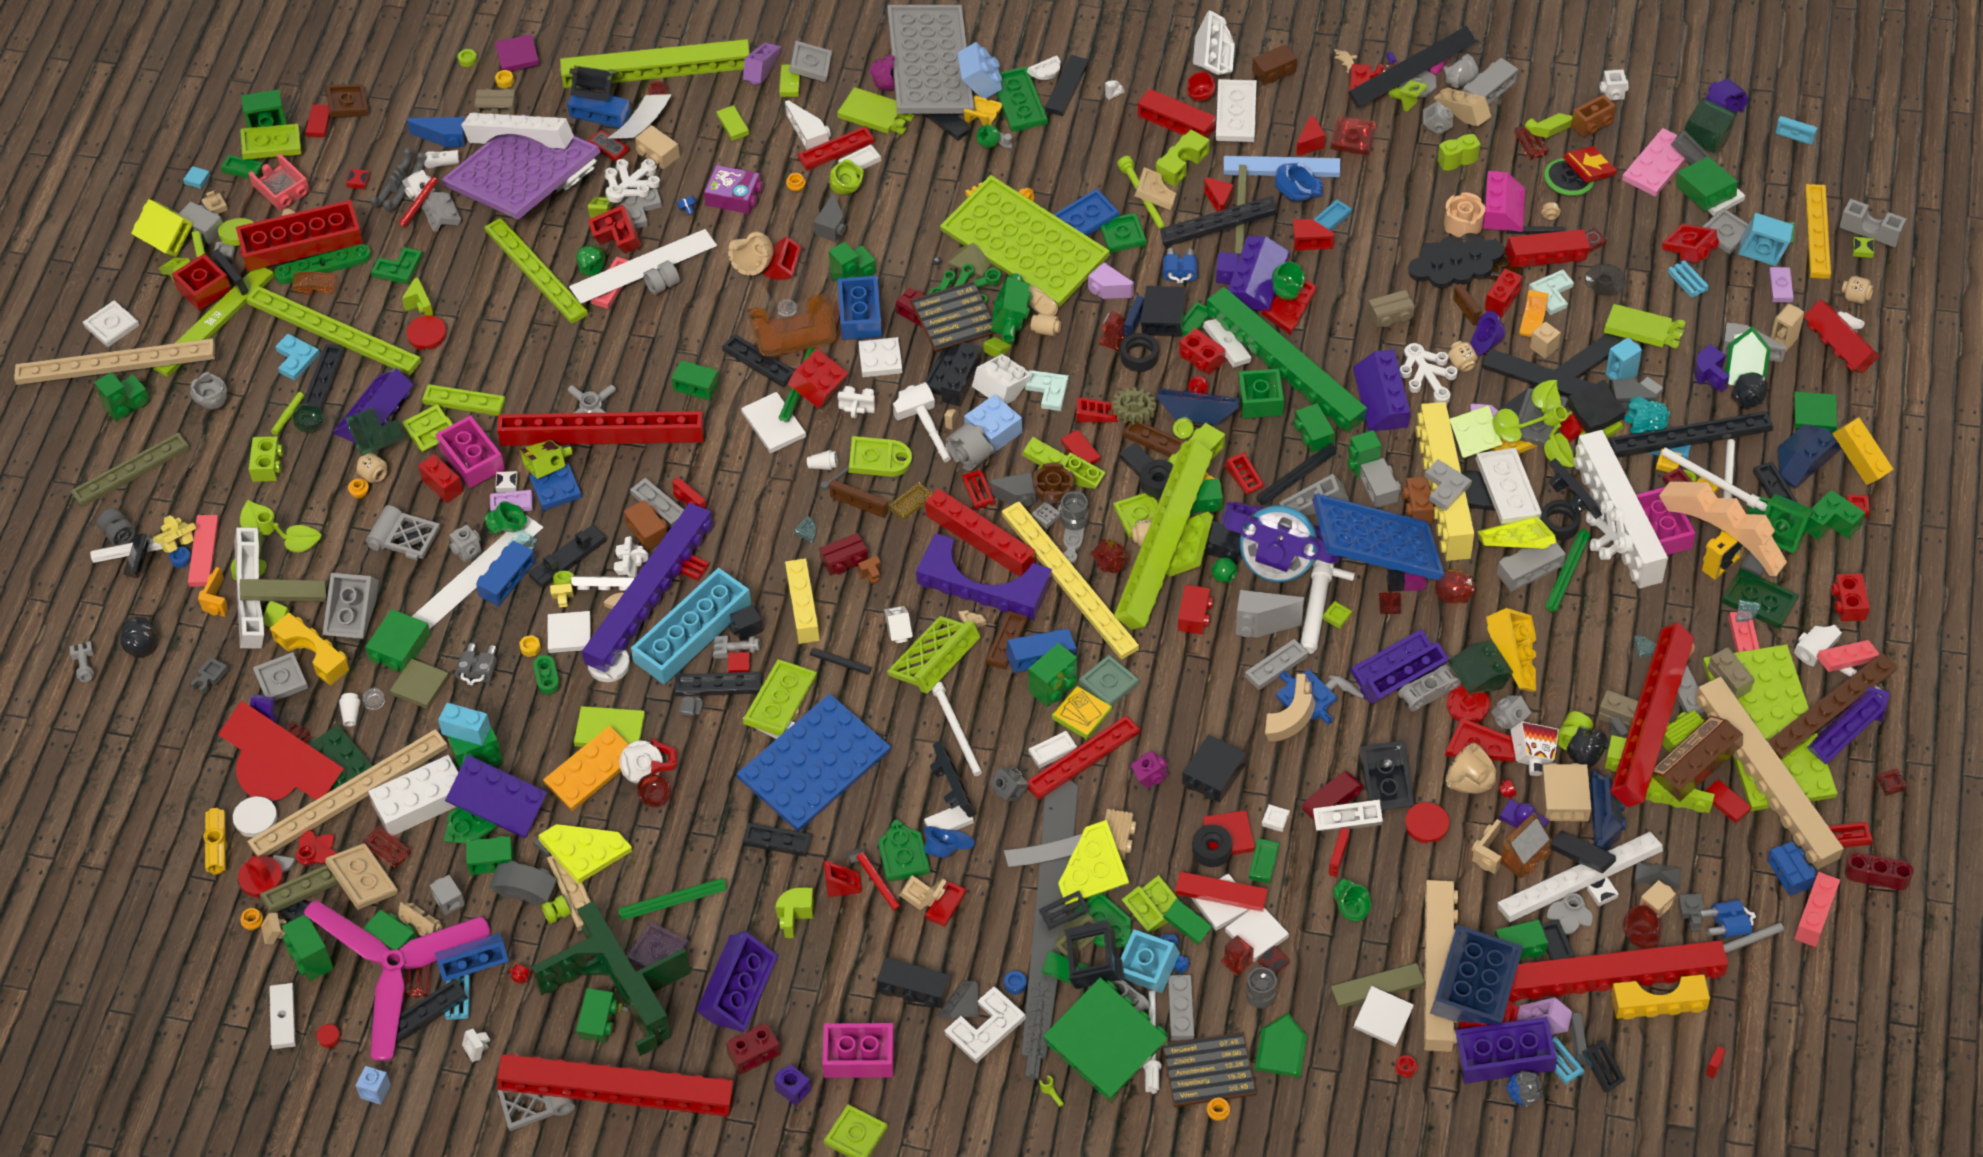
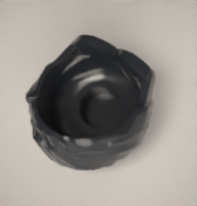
(1750, 390)
(138, 637)
(1587, 749)

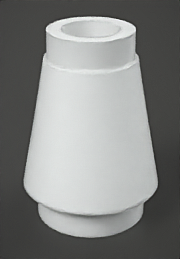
(825, 460)
(349, 708)

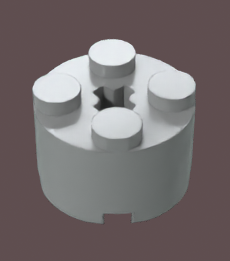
(969, 446)

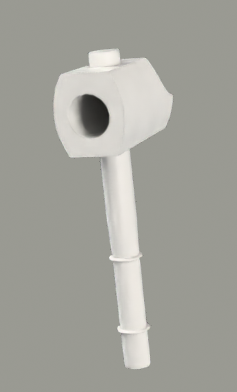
(917, 401)
(1816, 640)

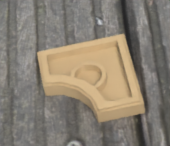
(1153, 189)

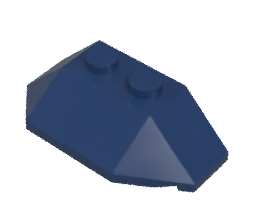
(1197, 406)
(1805, 453)
(1605, 811)

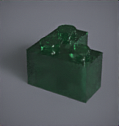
(370, 433)

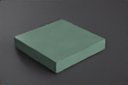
(1109, 681)

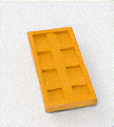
(587, 769)

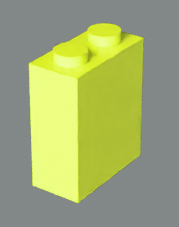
(162, 227)

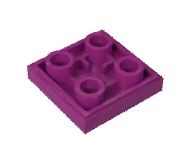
(517, 53)

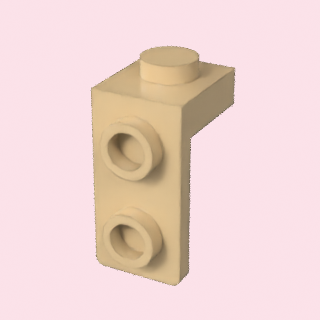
(1482, 855)
(920, 894)

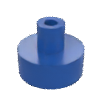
(687, 204)

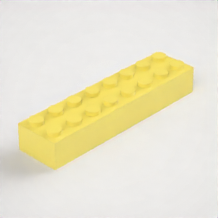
(1438, 443)

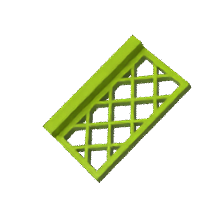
(941, 659)

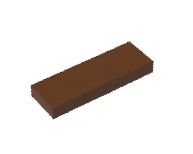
(1153, 438)
(858, 498)
(1011, 628)

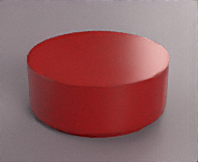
(328, 1036)

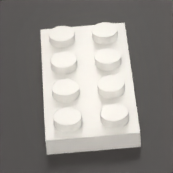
(1236, 110)
(1508, 485)

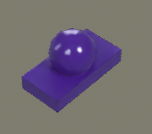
(1517, 813)

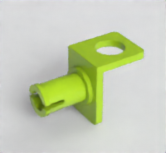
(1408, 94)

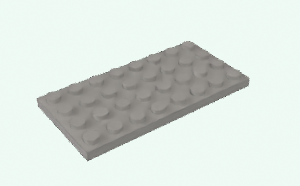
(926, 58)

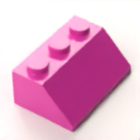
(1503, 202)

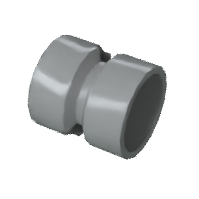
(661, 277)

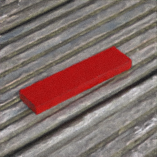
(835, 148)
(1221, 891)

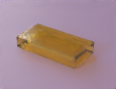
(910, 501)

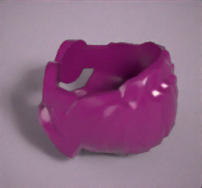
(883, 73)

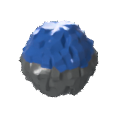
(1525, 1088)

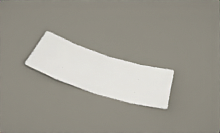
(643, 116)

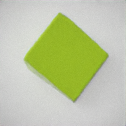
(995, 347)
(274, 613)

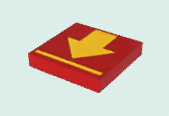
(1590, 164)

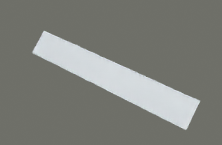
(634, 269)
(466, 581)

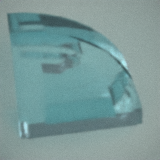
(806, 529)
(1747, 611)
(1644, 647)

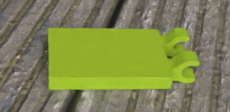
(873, 112)
(1644, 326)

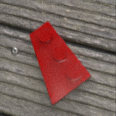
(1288, 313)
(1494, 743)

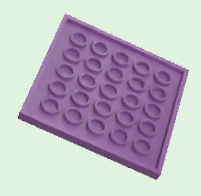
(517, 171)

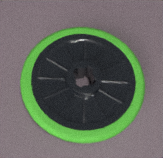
(1565, 179)

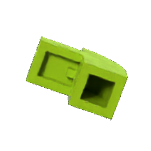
(793, 905)

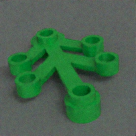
(989, 274)

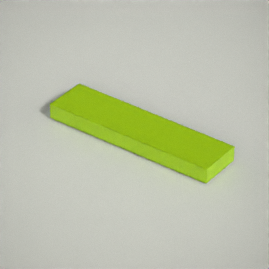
(464, 400)

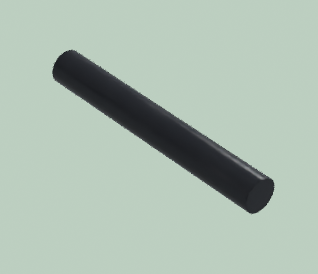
(1537, 230)
(840, 661)

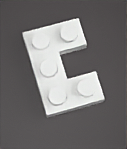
(1003, 1021)

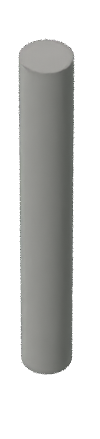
(1753, 937)

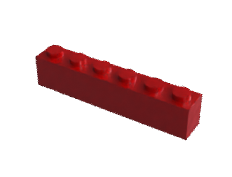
(979, 532)

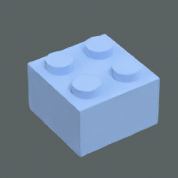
(980, 70)
(997, 420)

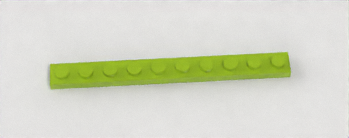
(333, 330)

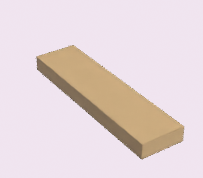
(571, 891)

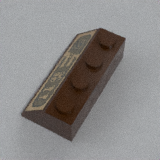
(1697, 756)

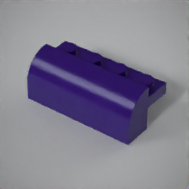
(1398, 666)

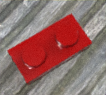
(687, 494)

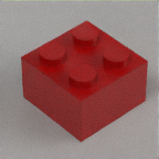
(201, 282)
(818, 378)

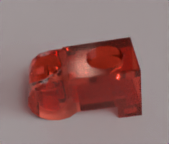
(1112, 331)

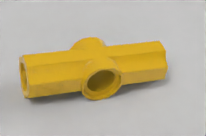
(215, 851)

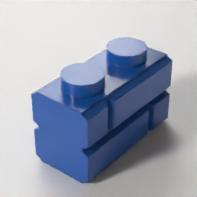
(1791, 868)

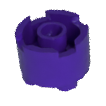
(1728, 95)

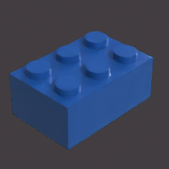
(859, 307)

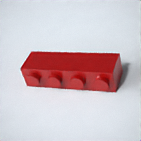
(1175, 114)
(1547, 248)
(1841, 336)

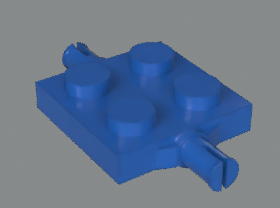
(1322, 695)

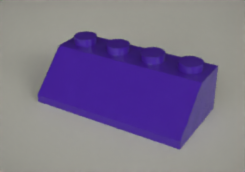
(1254, 271)
(1382, 391)
(382, 395)
(495, 796)
(737, 982)
(1505, 1050)

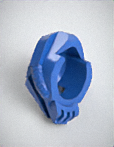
(1289, 182)

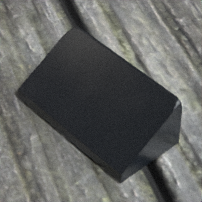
(137, 555)

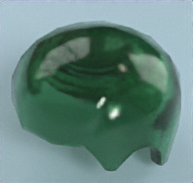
(307, 418)

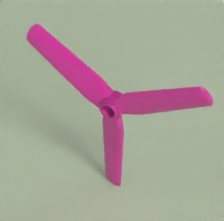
(390, 985)

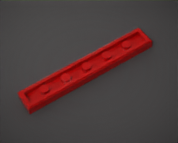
(1083, 757)

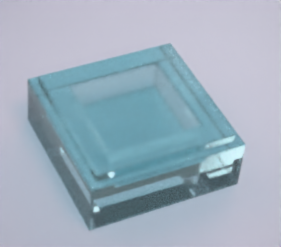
(524, 539)

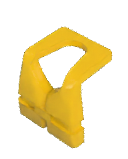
(984, 110)

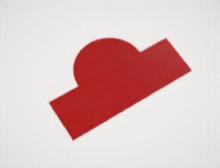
(274, 759)

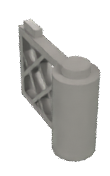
(387, 530)
(554, 1106)

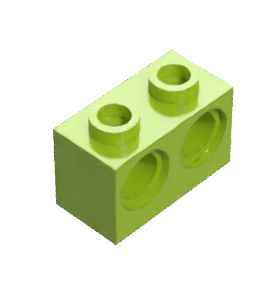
(265, 459)

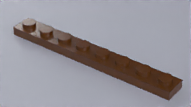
(1831, 706)

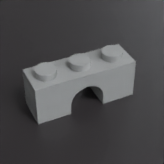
(1857, 220)

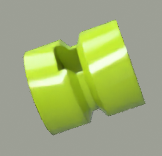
(1570, 726)

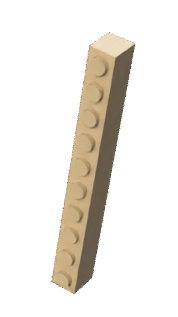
(1772, 777)

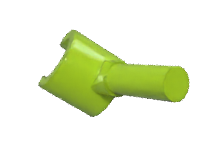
(1049, 1089)

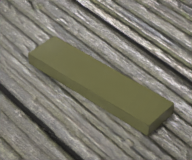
(282, 590)
(298, 889)
(1390, 981)

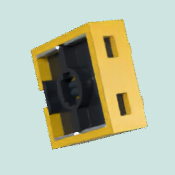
(1721, 554)

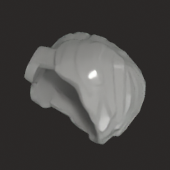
(1461, 72)
(211, 394)

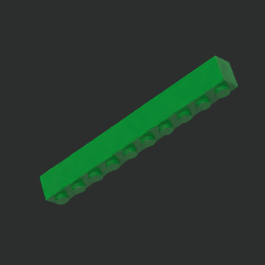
(1282, 355)

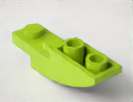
(1084, 473)

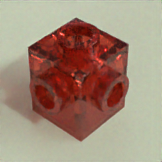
(1109, 556)

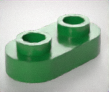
(546, 676)

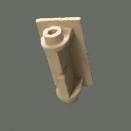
(413, 916)

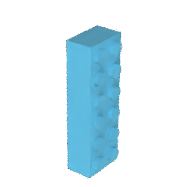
(690, 626)

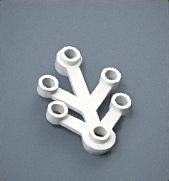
(616, 193)
(1416, 353)
(1622, 541)

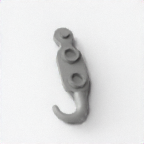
(1072, 542)

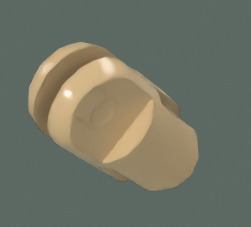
(1041, 302)

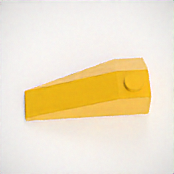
(1514, 637)

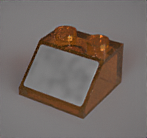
(1526, 847)

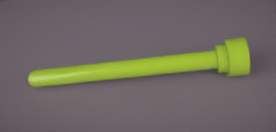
(1127, 166)

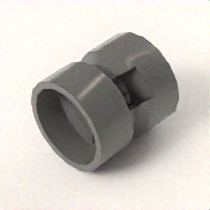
(1074, 510)
(115, 527)
(1261, 987)

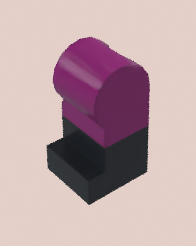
(1403, 581)

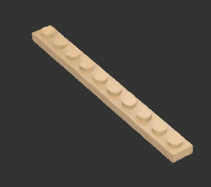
(114, 361)
(347, 794)

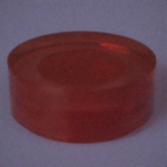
(657, 88)

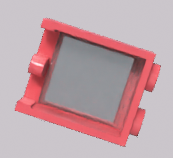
(282, 184)

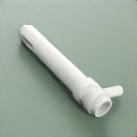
(1321, 576)

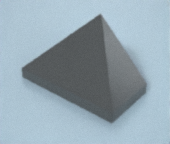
(1650, 873)
(962, 1002)

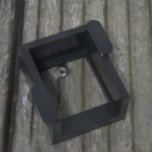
(591, 78)
(1087, 977)

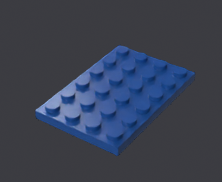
(1377, 537)
(813, 762)

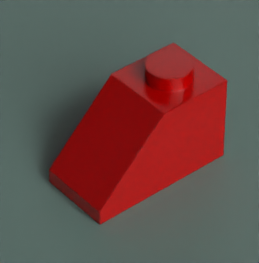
(1311, 235)

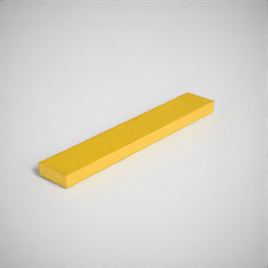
(1817, 231)

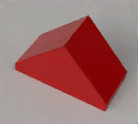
(1311, 138)
(1218, 193)
(841, 880)

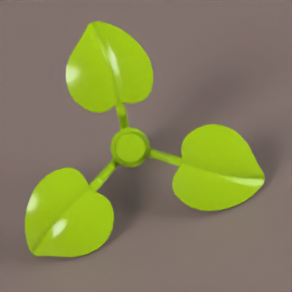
(1548, 399)
(298, 537)

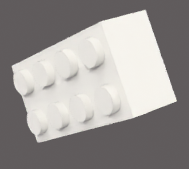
(414, 796)

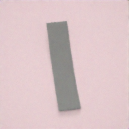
(1042, 853)

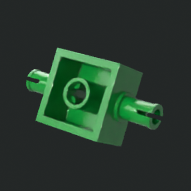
(1011, 307)

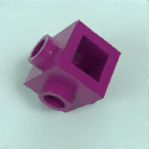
(1150, 769)

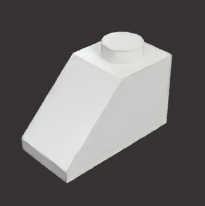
(898, 624)

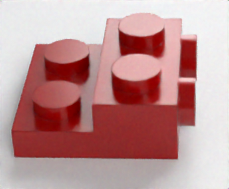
(1692, 242)

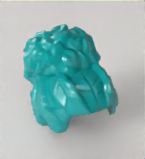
(1646, 415)

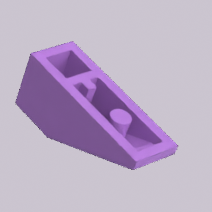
(760, 62)

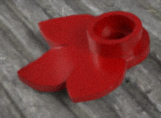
(317, 847)

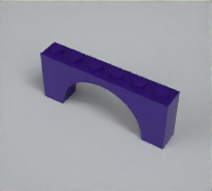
(1019, 596)

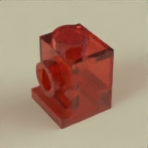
(1237, 955)

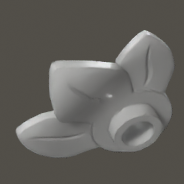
(1570, 916)

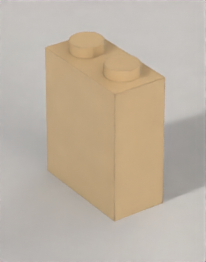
(1565, 792)

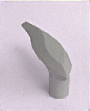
(1005, 140)
(1343, 684)

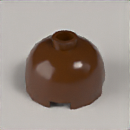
(1052, 482)

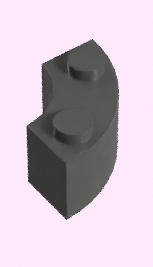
(523, 882)

